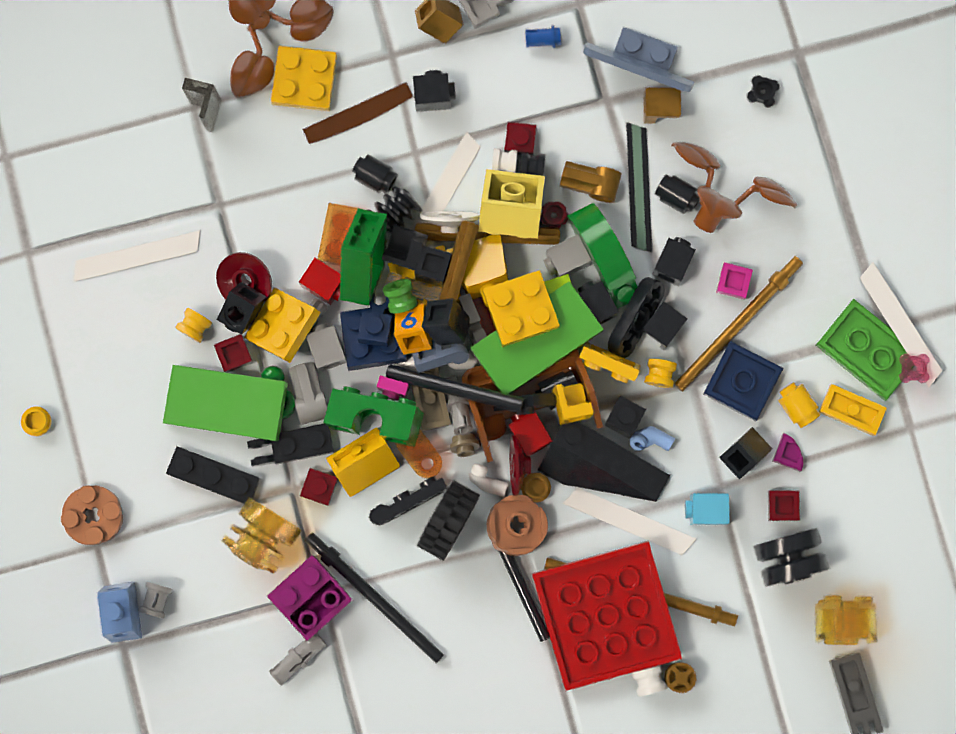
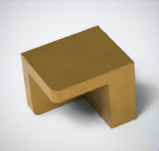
(439, 19)
(661, 104)

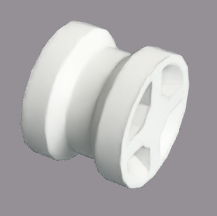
(504, 160)
(649, 681)

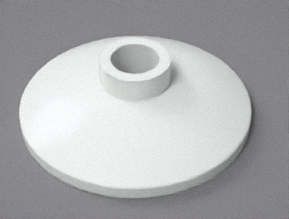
(449, 220)

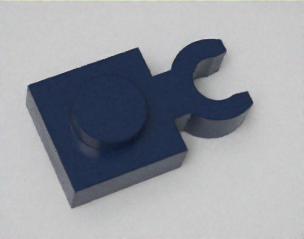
(375, 325)

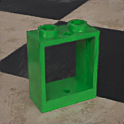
(362, 257)

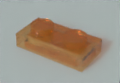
(334, 232)

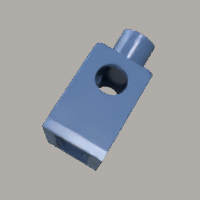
(119, 612)

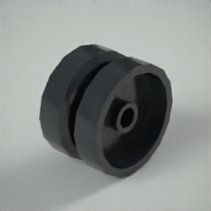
(791, 558)

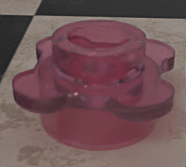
(920, 362)

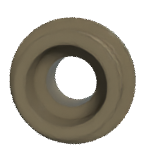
(464, 445)

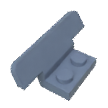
(643, 57)

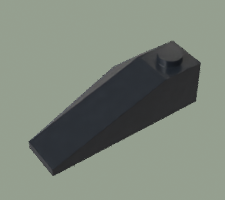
(596, 463)

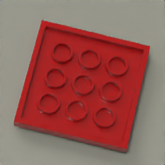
(606, 615)

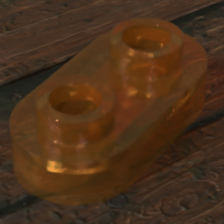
(422, 451)

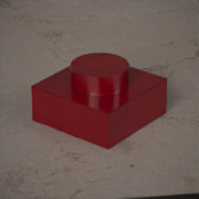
(520, 137)
(233, 353)
(319, 487)
(783, 505)

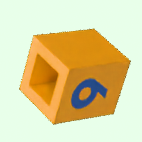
(409, 333)

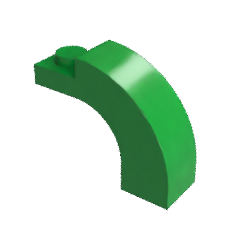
(605, 253)

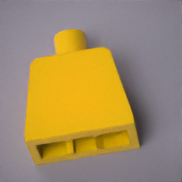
(485, 266)

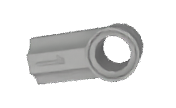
(309, 400)

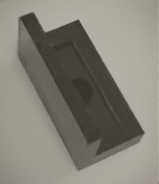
(206, 97)

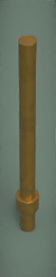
(777, 282)

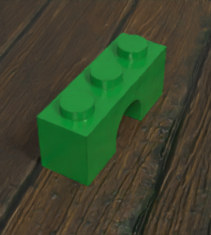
(350, 409)

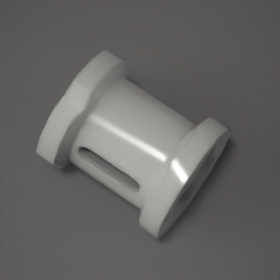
(152, 590)

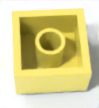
(511, 204)

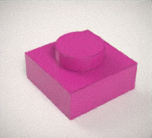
(734, 281)
(392, 388)

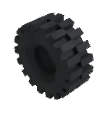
(448, 520)

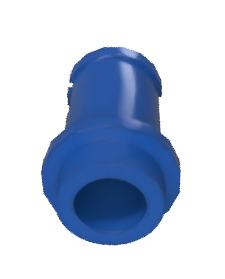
(543, 37)

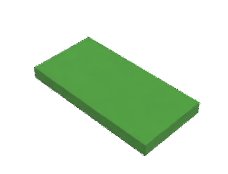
(523, 361)
(225, 402)

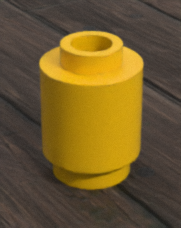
(798, 404)

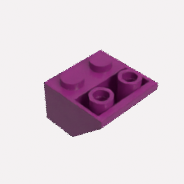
(309, 597)

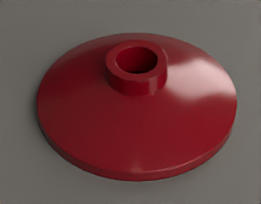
(233, 270)
(519, 465)

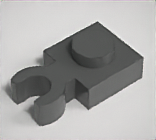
(475, 329)

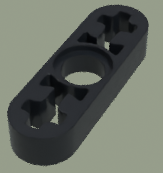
(645, 303)

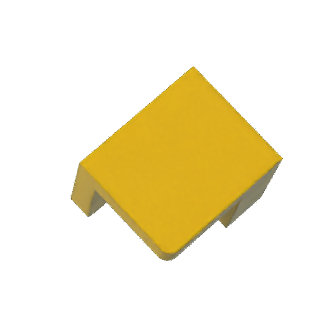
(572, 403)

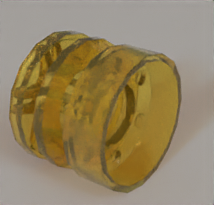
(261, 536)

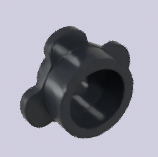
(770, 86)

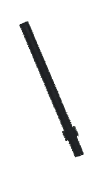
(331, 557)

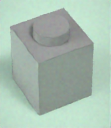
(567, 257)
(325, 347)

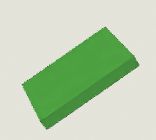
(865, 349)

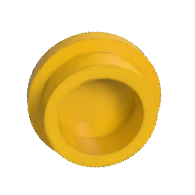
(36, 421)

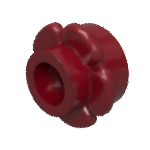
(554, 207)

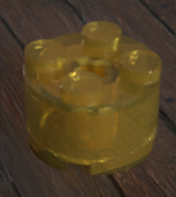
(845, 621)

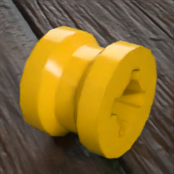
(193, 325)
(660, 373)

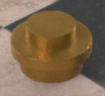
(536, 487)

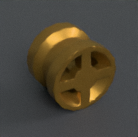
(683, 678)

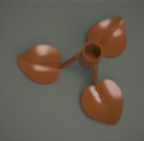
(253, 71)
(715, 205)

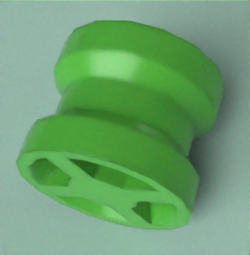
(400, 296)

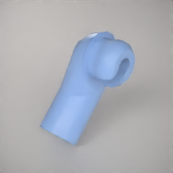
(649, 436)

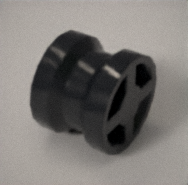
(532, 164)

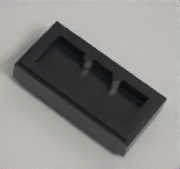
(534, 401)

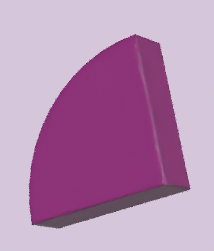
(788, 453)

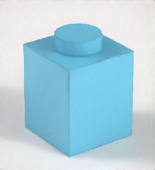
(707, 509)

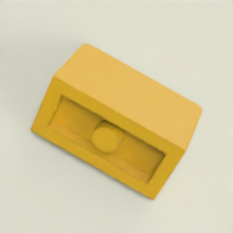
(363, 462)

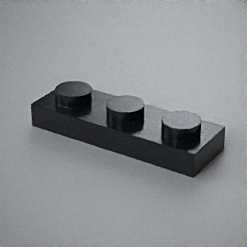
(212, 475)

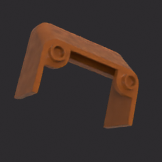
(492, 423)

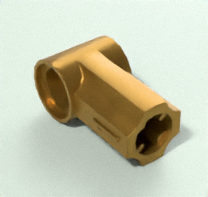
(598, 182)

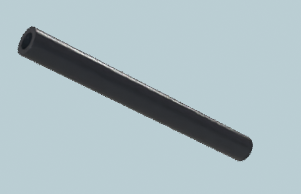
(457, 389)

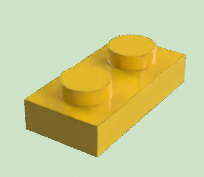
(852, 410)

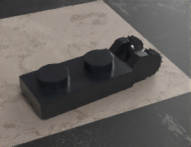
(295, 445)
(405, 501)

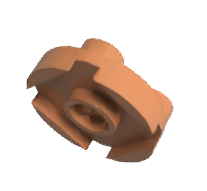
(109, 511)
(527, 512)

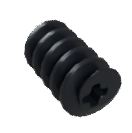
(397, 207)

